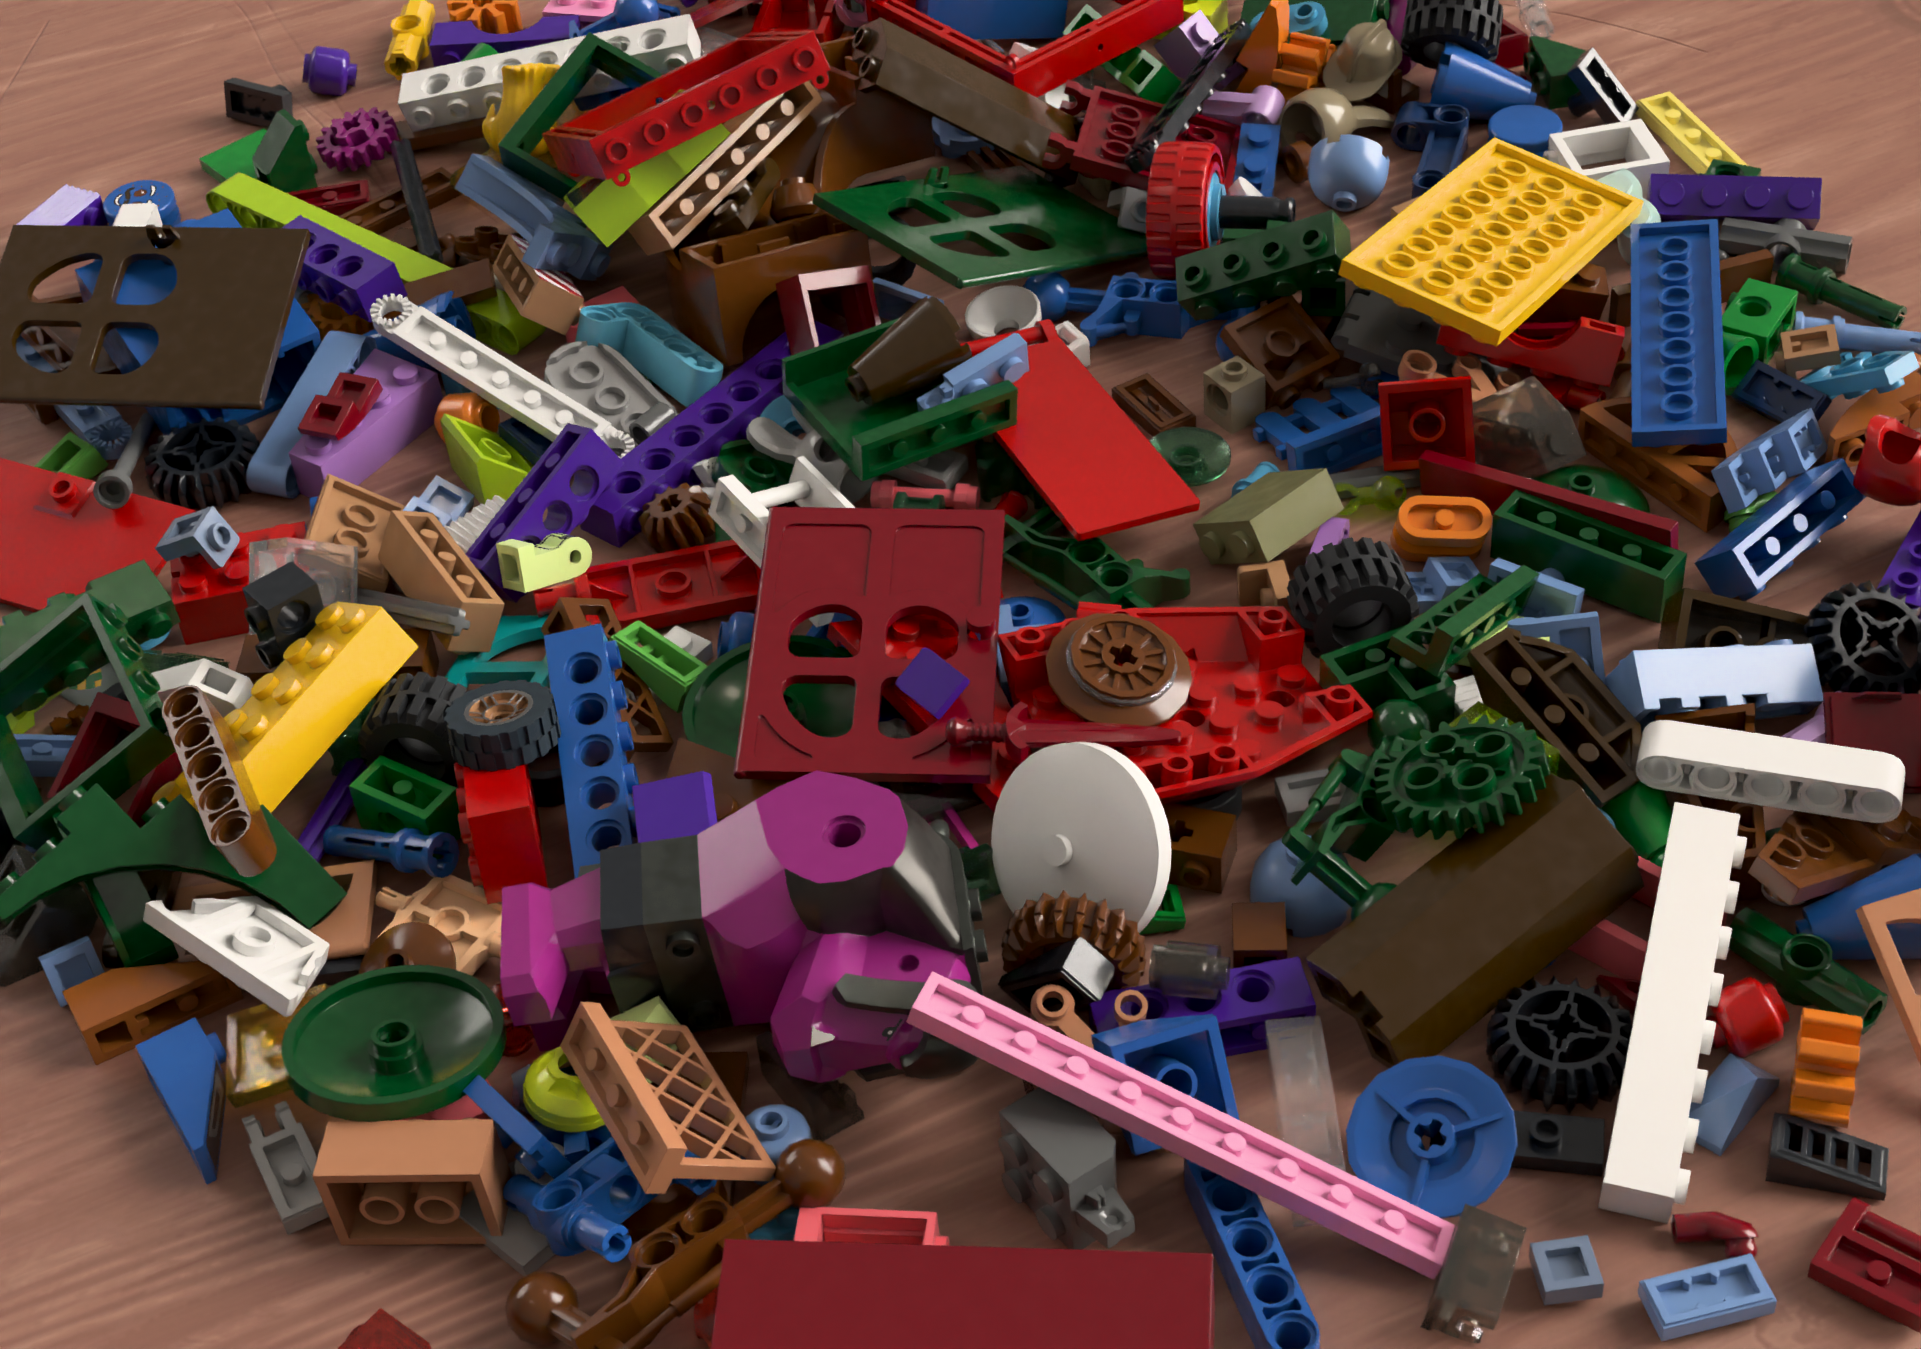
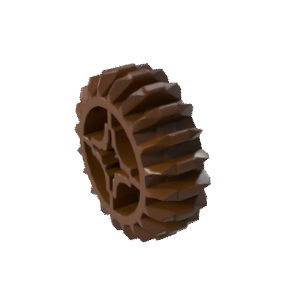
(1054, 921)

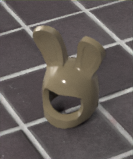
(1327, 114)

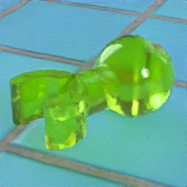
(1380, 494)

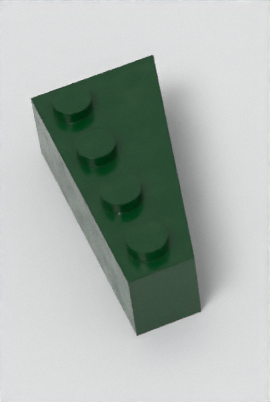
(131, 588)

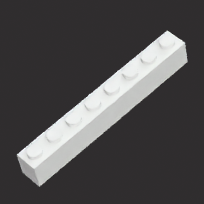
(1670, 1015)

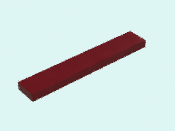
(1460, 478)

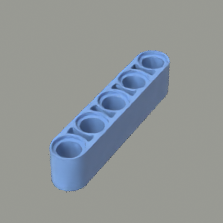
(271, 466)

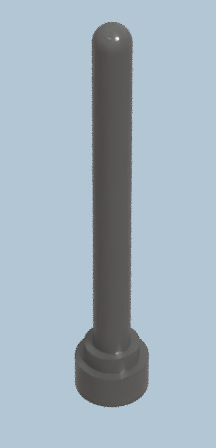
(115, 485)

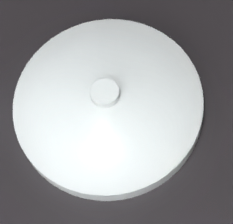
(1082, 825)

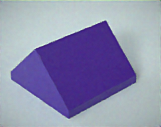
(674, 807)

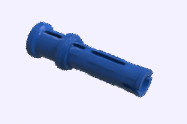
(350, 843)

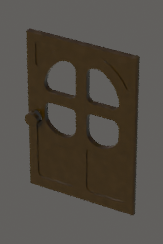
(213, 329)

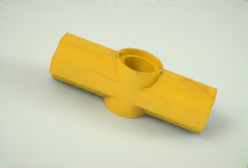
(409, 38)

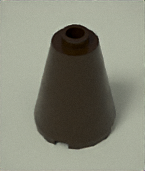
(908, 355)

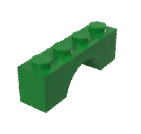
(1134, 68)

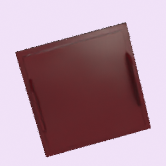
(1878, 723)

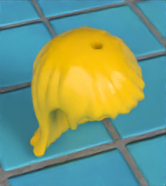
(520, 88)

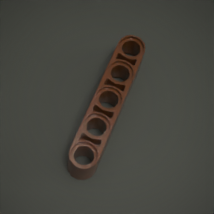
(219, 781)

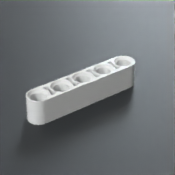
(1771, 771)

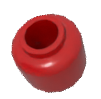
(1748, 1017)

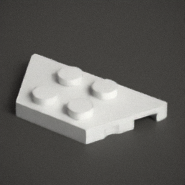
(248, 945)

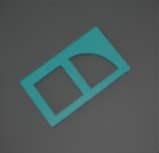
(510, 632)

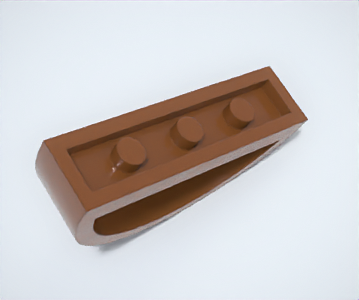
(1670, 478)

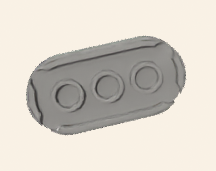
(602, 383)

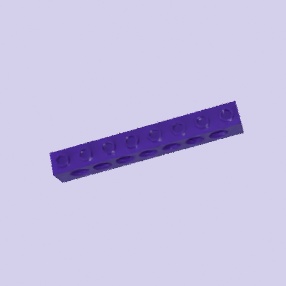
(689, 438)

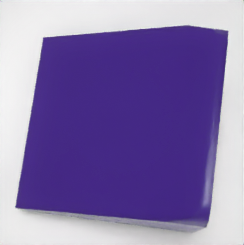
(932, 682)

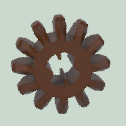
(677, 518)

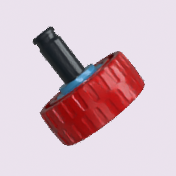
(1191, 207)

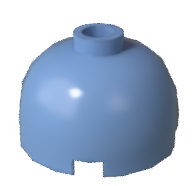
(1347, 172)
(1309, 906)

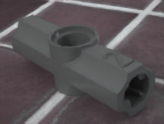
(1813, 247)

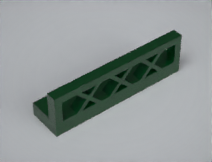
(1463, 630)

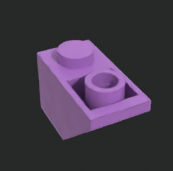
(1187, 44)

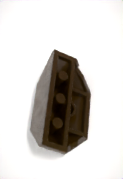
(1566, 707)

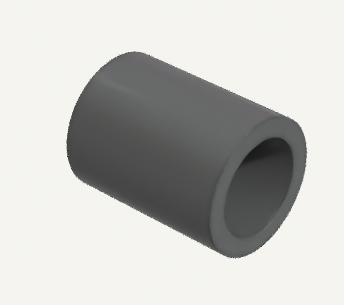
(651, 421)

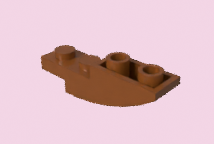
(1849, 432)

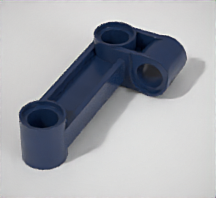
(1439, 134)

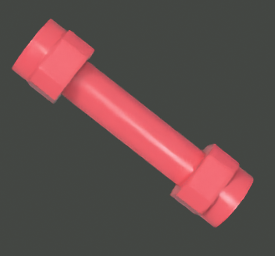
(962, 497)

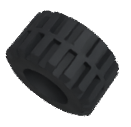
(1464, 22)
(1350, 594)
(410, 725)

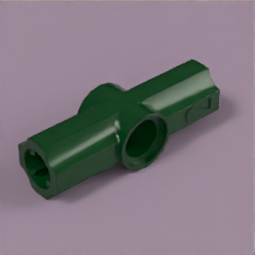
(1804, 968)

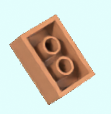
(410, 1179)

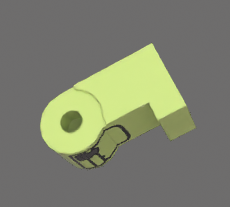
(532, 566)

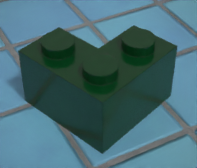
(1385, 675)

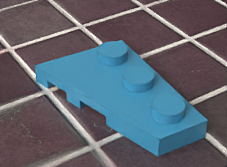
(1863, 373)

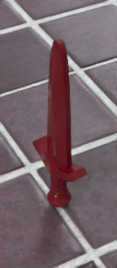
(1024, 733)

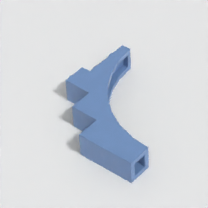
(554, 235)

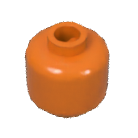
(469, 408)

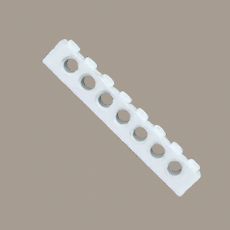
(469, 87)

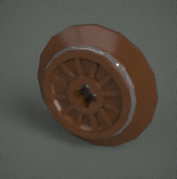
(1091, 684)

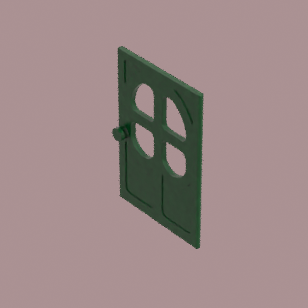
(1021, 203)

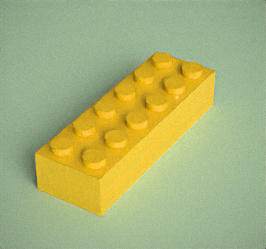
(310, 698)

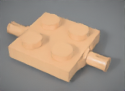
(457, 912)

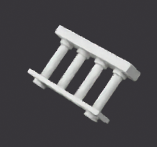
(746, 516)

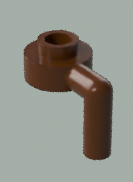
(1295, 160)

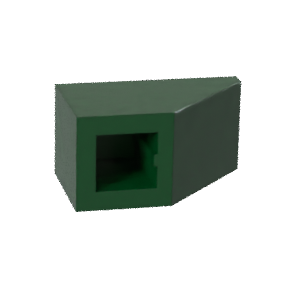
(1548, 67)
(284, 157)

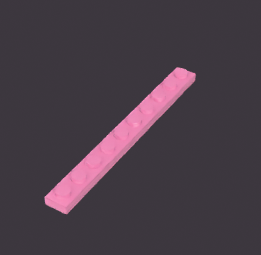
(1183, 1125)

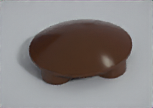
(482, 245)

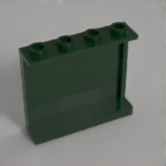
(889, 432)

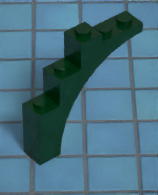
(174, 839)

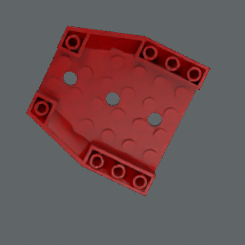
(1246, 697)

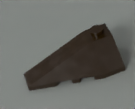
(1712, 620)

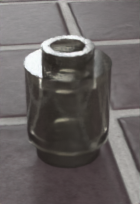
(1189, 969)

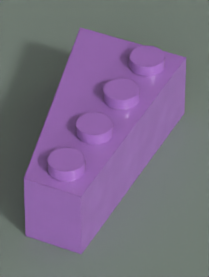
(394, 421)

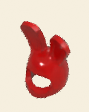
(1890, 463)

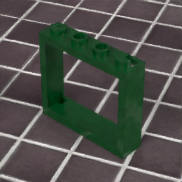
(554, 99)
(38, 663)

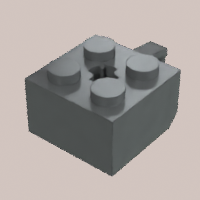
(1063, 1170)

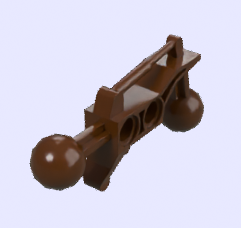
(675, 1262)

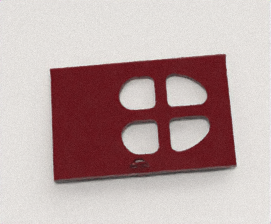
(877, 571)

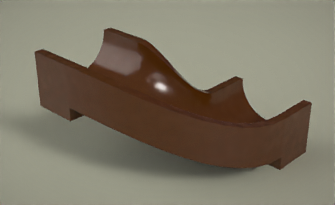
(848, 135)

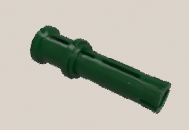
(1823, 286)

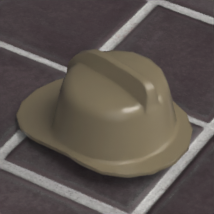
(1363, 61)

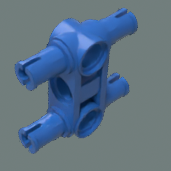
(588, 1201)

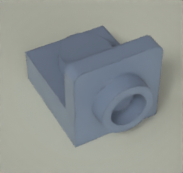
(199, 533)

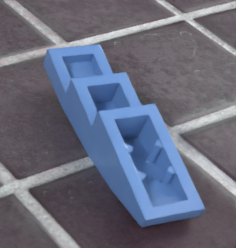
(1770, 460)

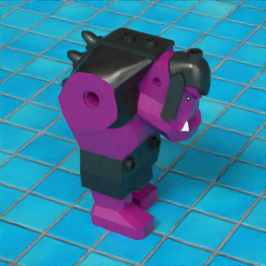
(788, 913)

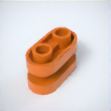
(1440, 527)

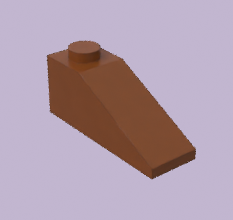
(144, 1001)

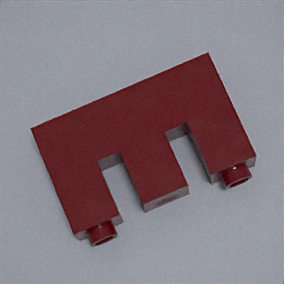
(959, 1297)

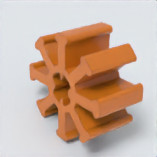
(487, 15)
(1302, 64)
(1825, 1067)

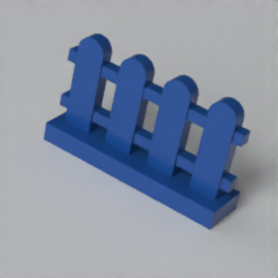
(1332, 441)

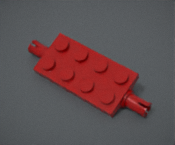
(666, 586)

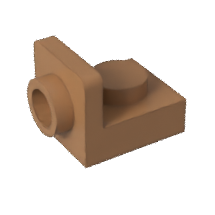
(1808, 349)
(1263, 584)

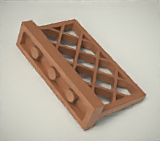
(639, 1111)

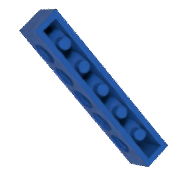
(572, 660)

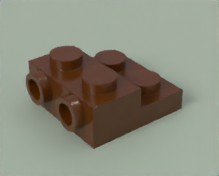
(1285, 348)

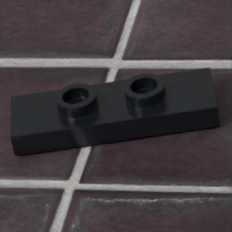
(1556, 1143)

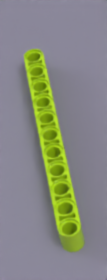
(263, 206)

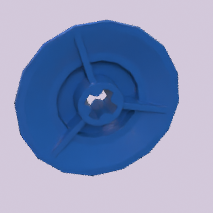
(1419, 1101)

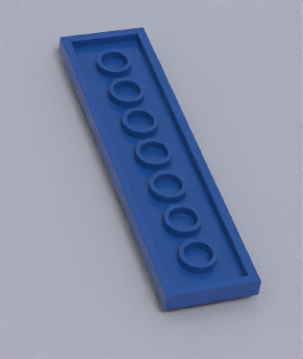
(1677, 335)

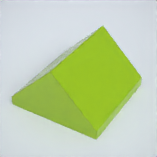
(483, 459)

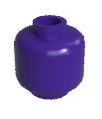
(329, 71)

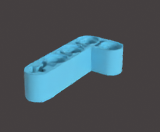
(652, 348)

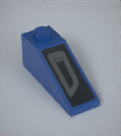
(191, 1087)

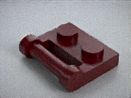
(1869, 1269)

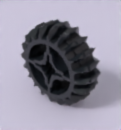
(201, 463)
(1855, 619)
(1528, 1038)

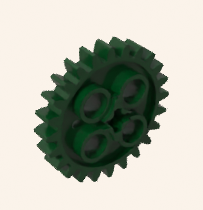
(1462, 777)

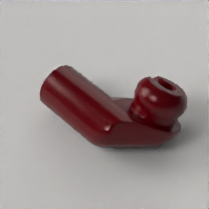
(1715, 1226)

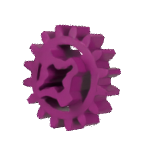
(357, 139)

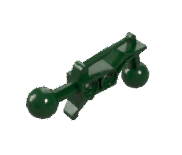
(1085, 568)
(1358, 823)

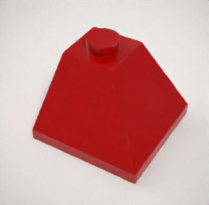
(1426, 416)

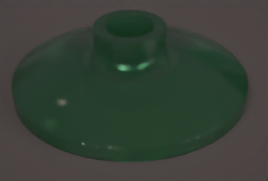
(1194, 454)

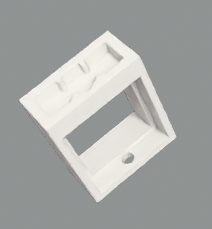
(1609, 143)

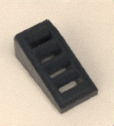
(1070, 965)
(1809, 1138)

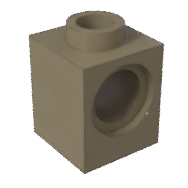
(1234, 394)

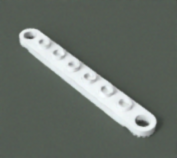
(488, 372)

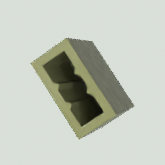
(1268, 516)

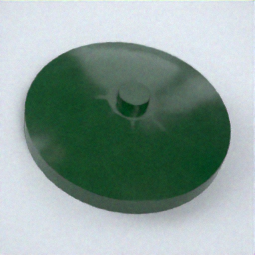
(717, 695)
(393, 1043)

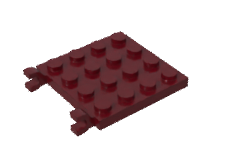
(1113, 127)

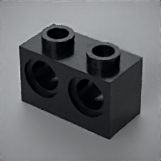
(281, 610)

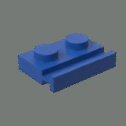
(536, 1151)

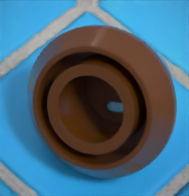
(793, 200)

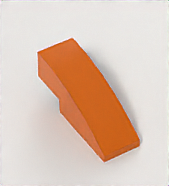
(1263, 46)

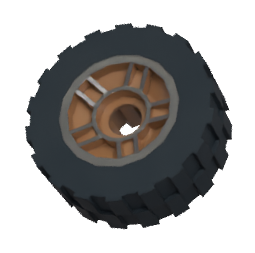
(502, 725)

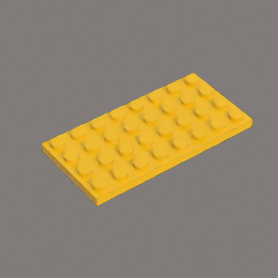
(1491, 241)

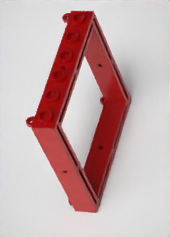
(1054, 62)
(730, 77)

